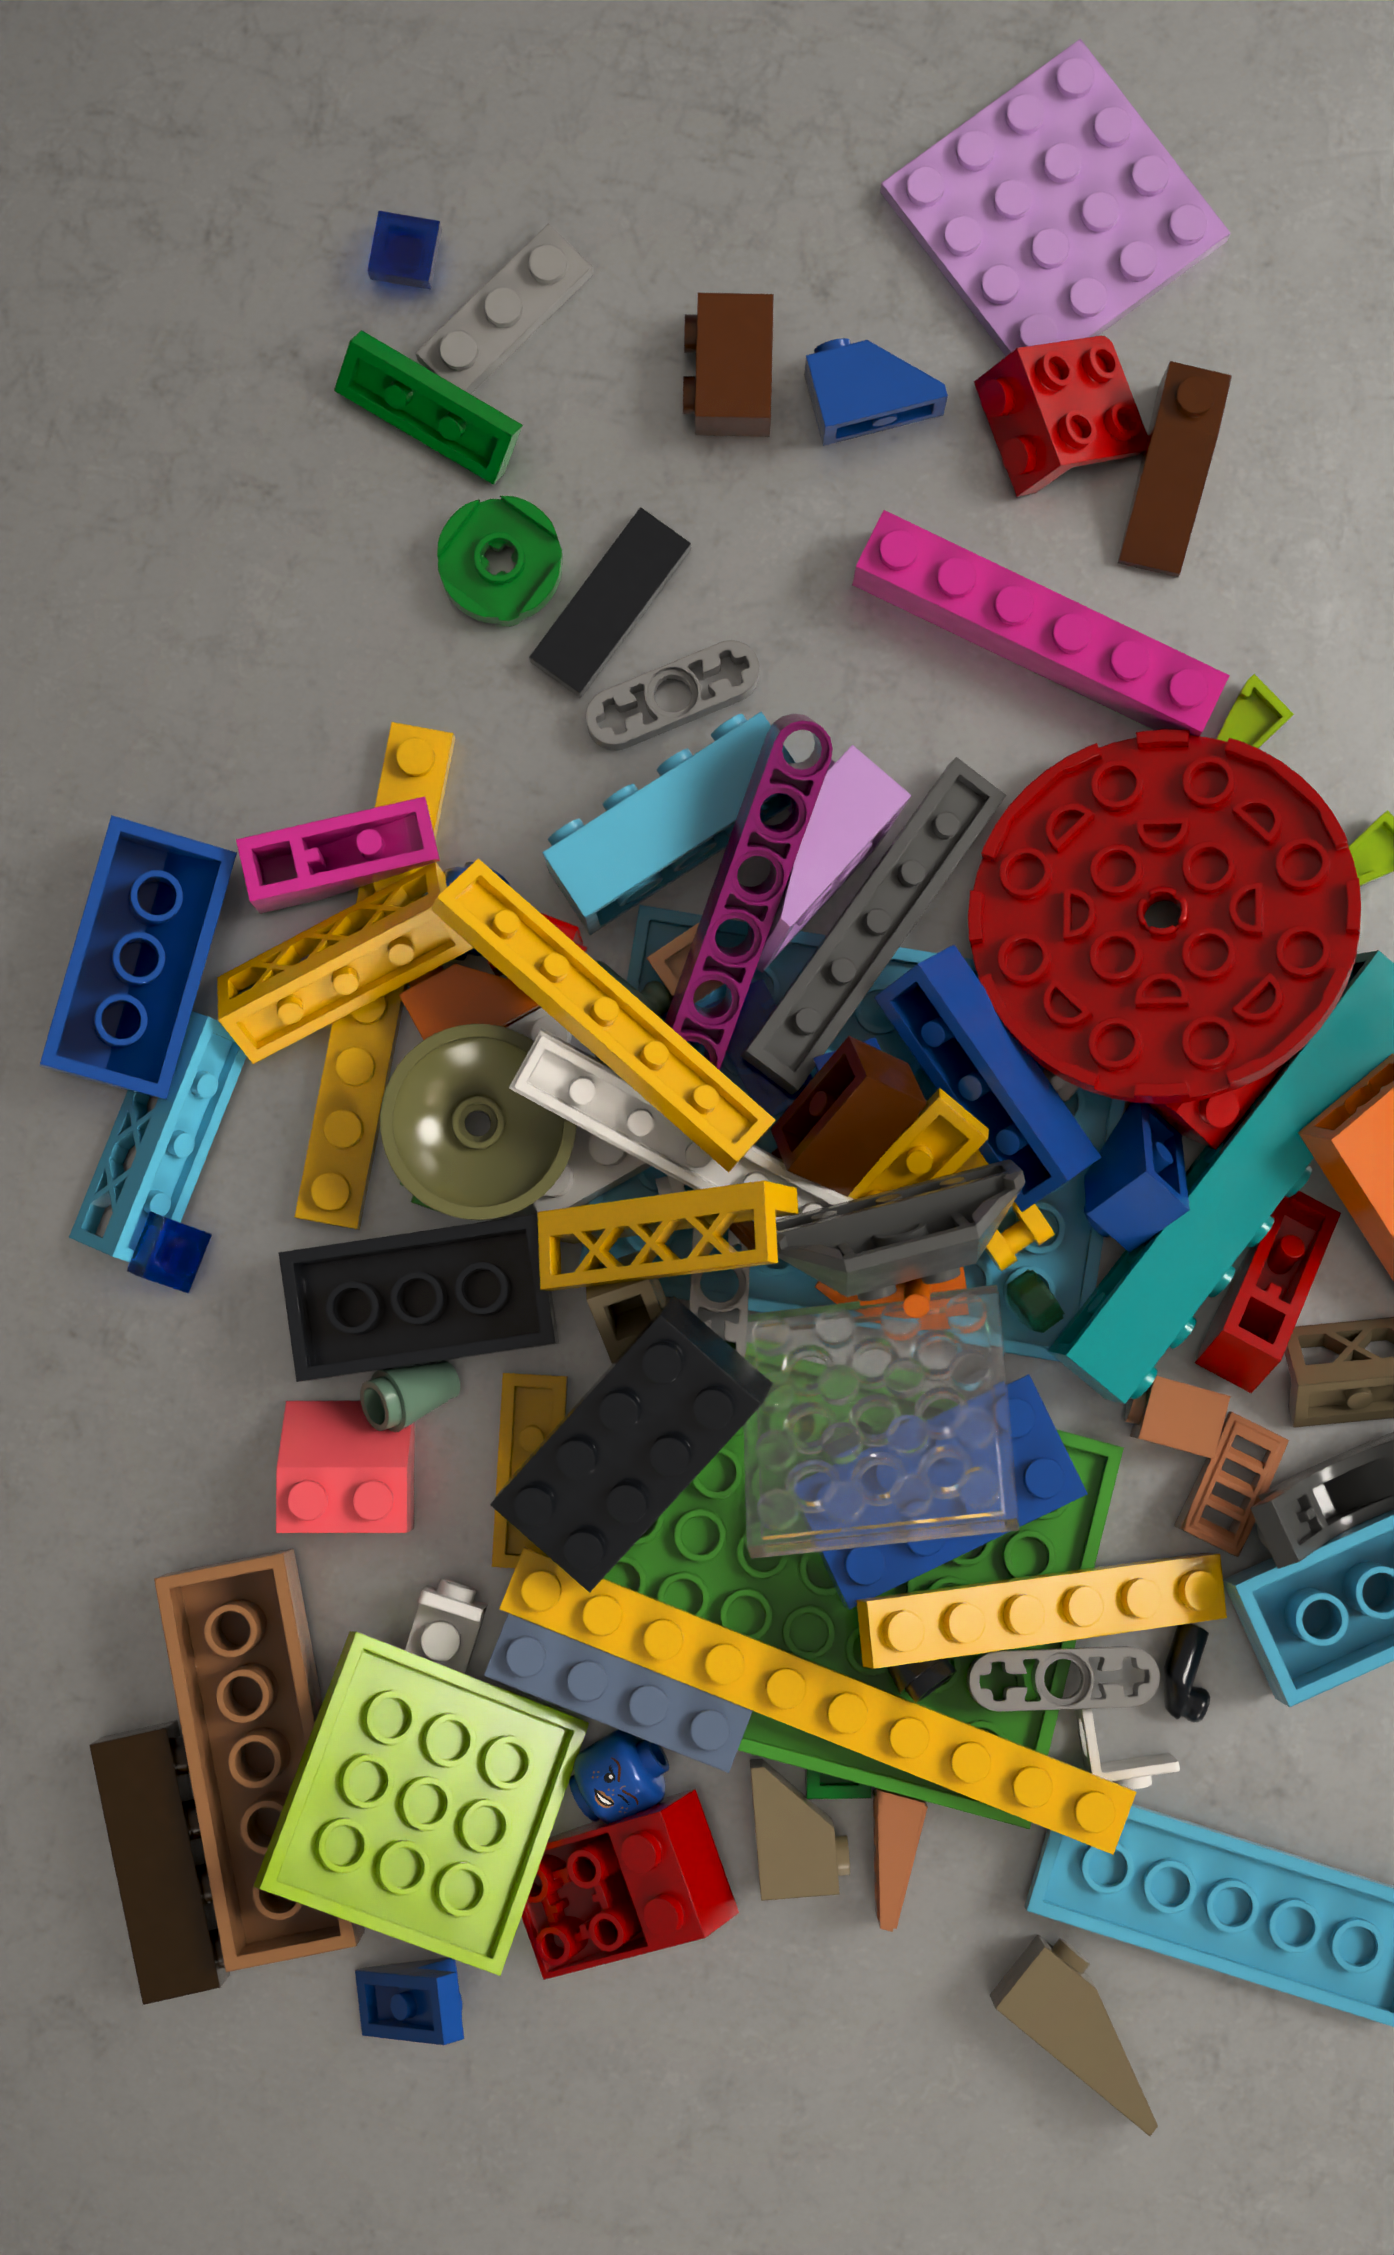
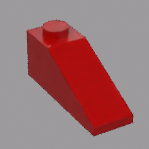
(1268, 1293)

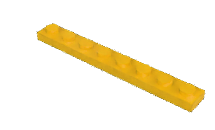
(365, 1040)

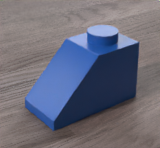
(867, 390)
(1138, 1179)

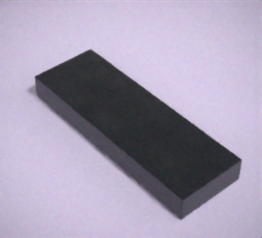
(610, 602)

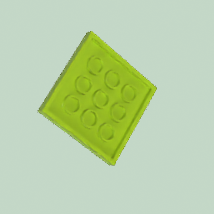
(422, 1804)

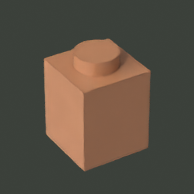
(1178, 1416)

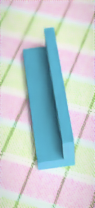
(168, 1143)

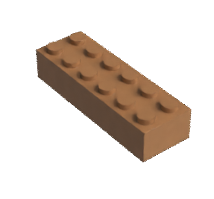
(245, 1719)

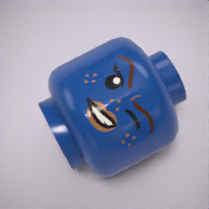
(618, 1777)

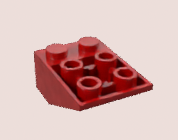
(627, 1888)

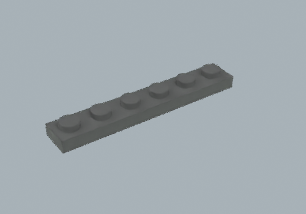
(873, 926)

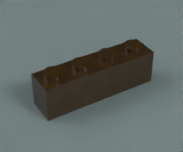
(159, 1861)

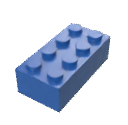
(1043, 1484)

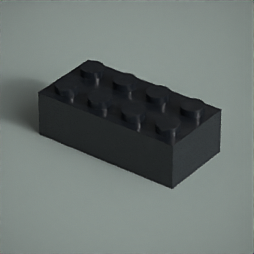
(416, 1298)
(632, 1444)

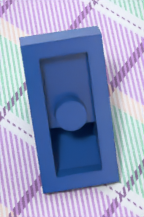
(411, 2001)

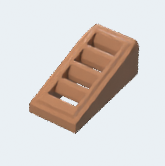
(1190, 1517)
(896, 1838)

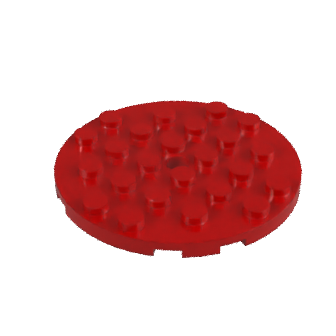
(1182, 1006)

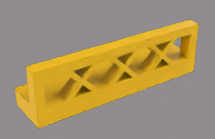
(342, 967)
(654, 1222)

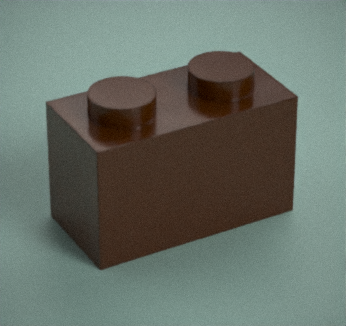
(732, 364)
(848, 1116)

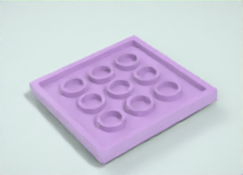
(1055, 207)

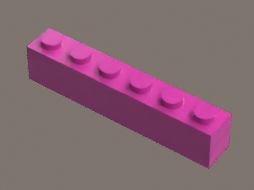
(1037, 627)

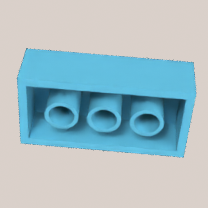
(661, 829)
(1321, 1615)

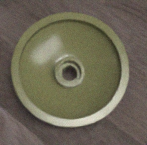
(427, 1136)

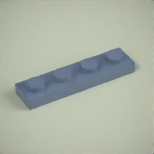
(618, 1693)

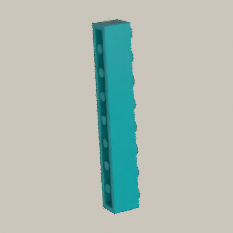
(1232, 1191)

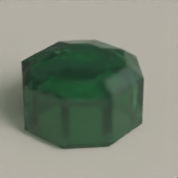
(1033, 1302)

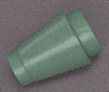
(406, 1394)

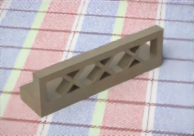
(1351, 1387)

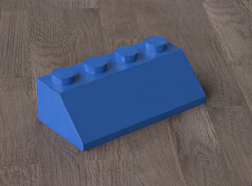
(138, 958)

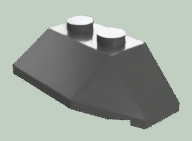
(901, 1232)

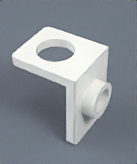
(1131, 1772)

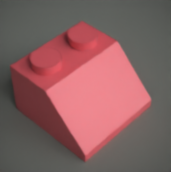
(342, 1472)

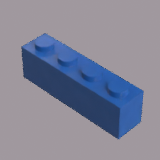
(980, 1064)

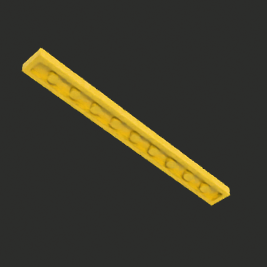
(821, 1702)

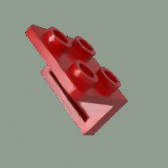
(1060, 410)

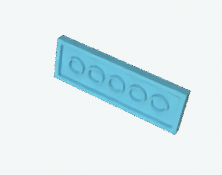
(1228, 1909)

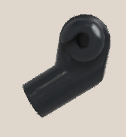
(1180, 1672)

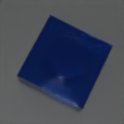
(404, 250)
(169, 1252)

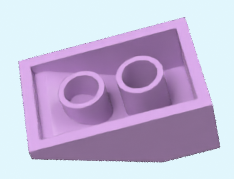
(845, 828)

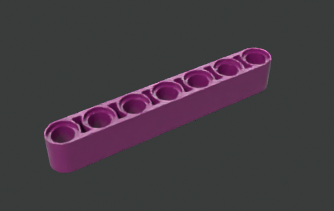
(752, 904)

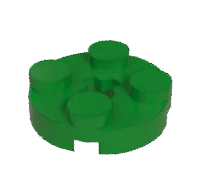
(493, 525)

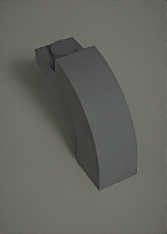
(1326, 1501)

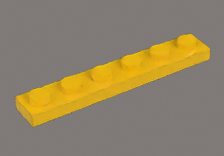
(602, 1014)
(1040, 1609)

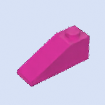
(336, 854)

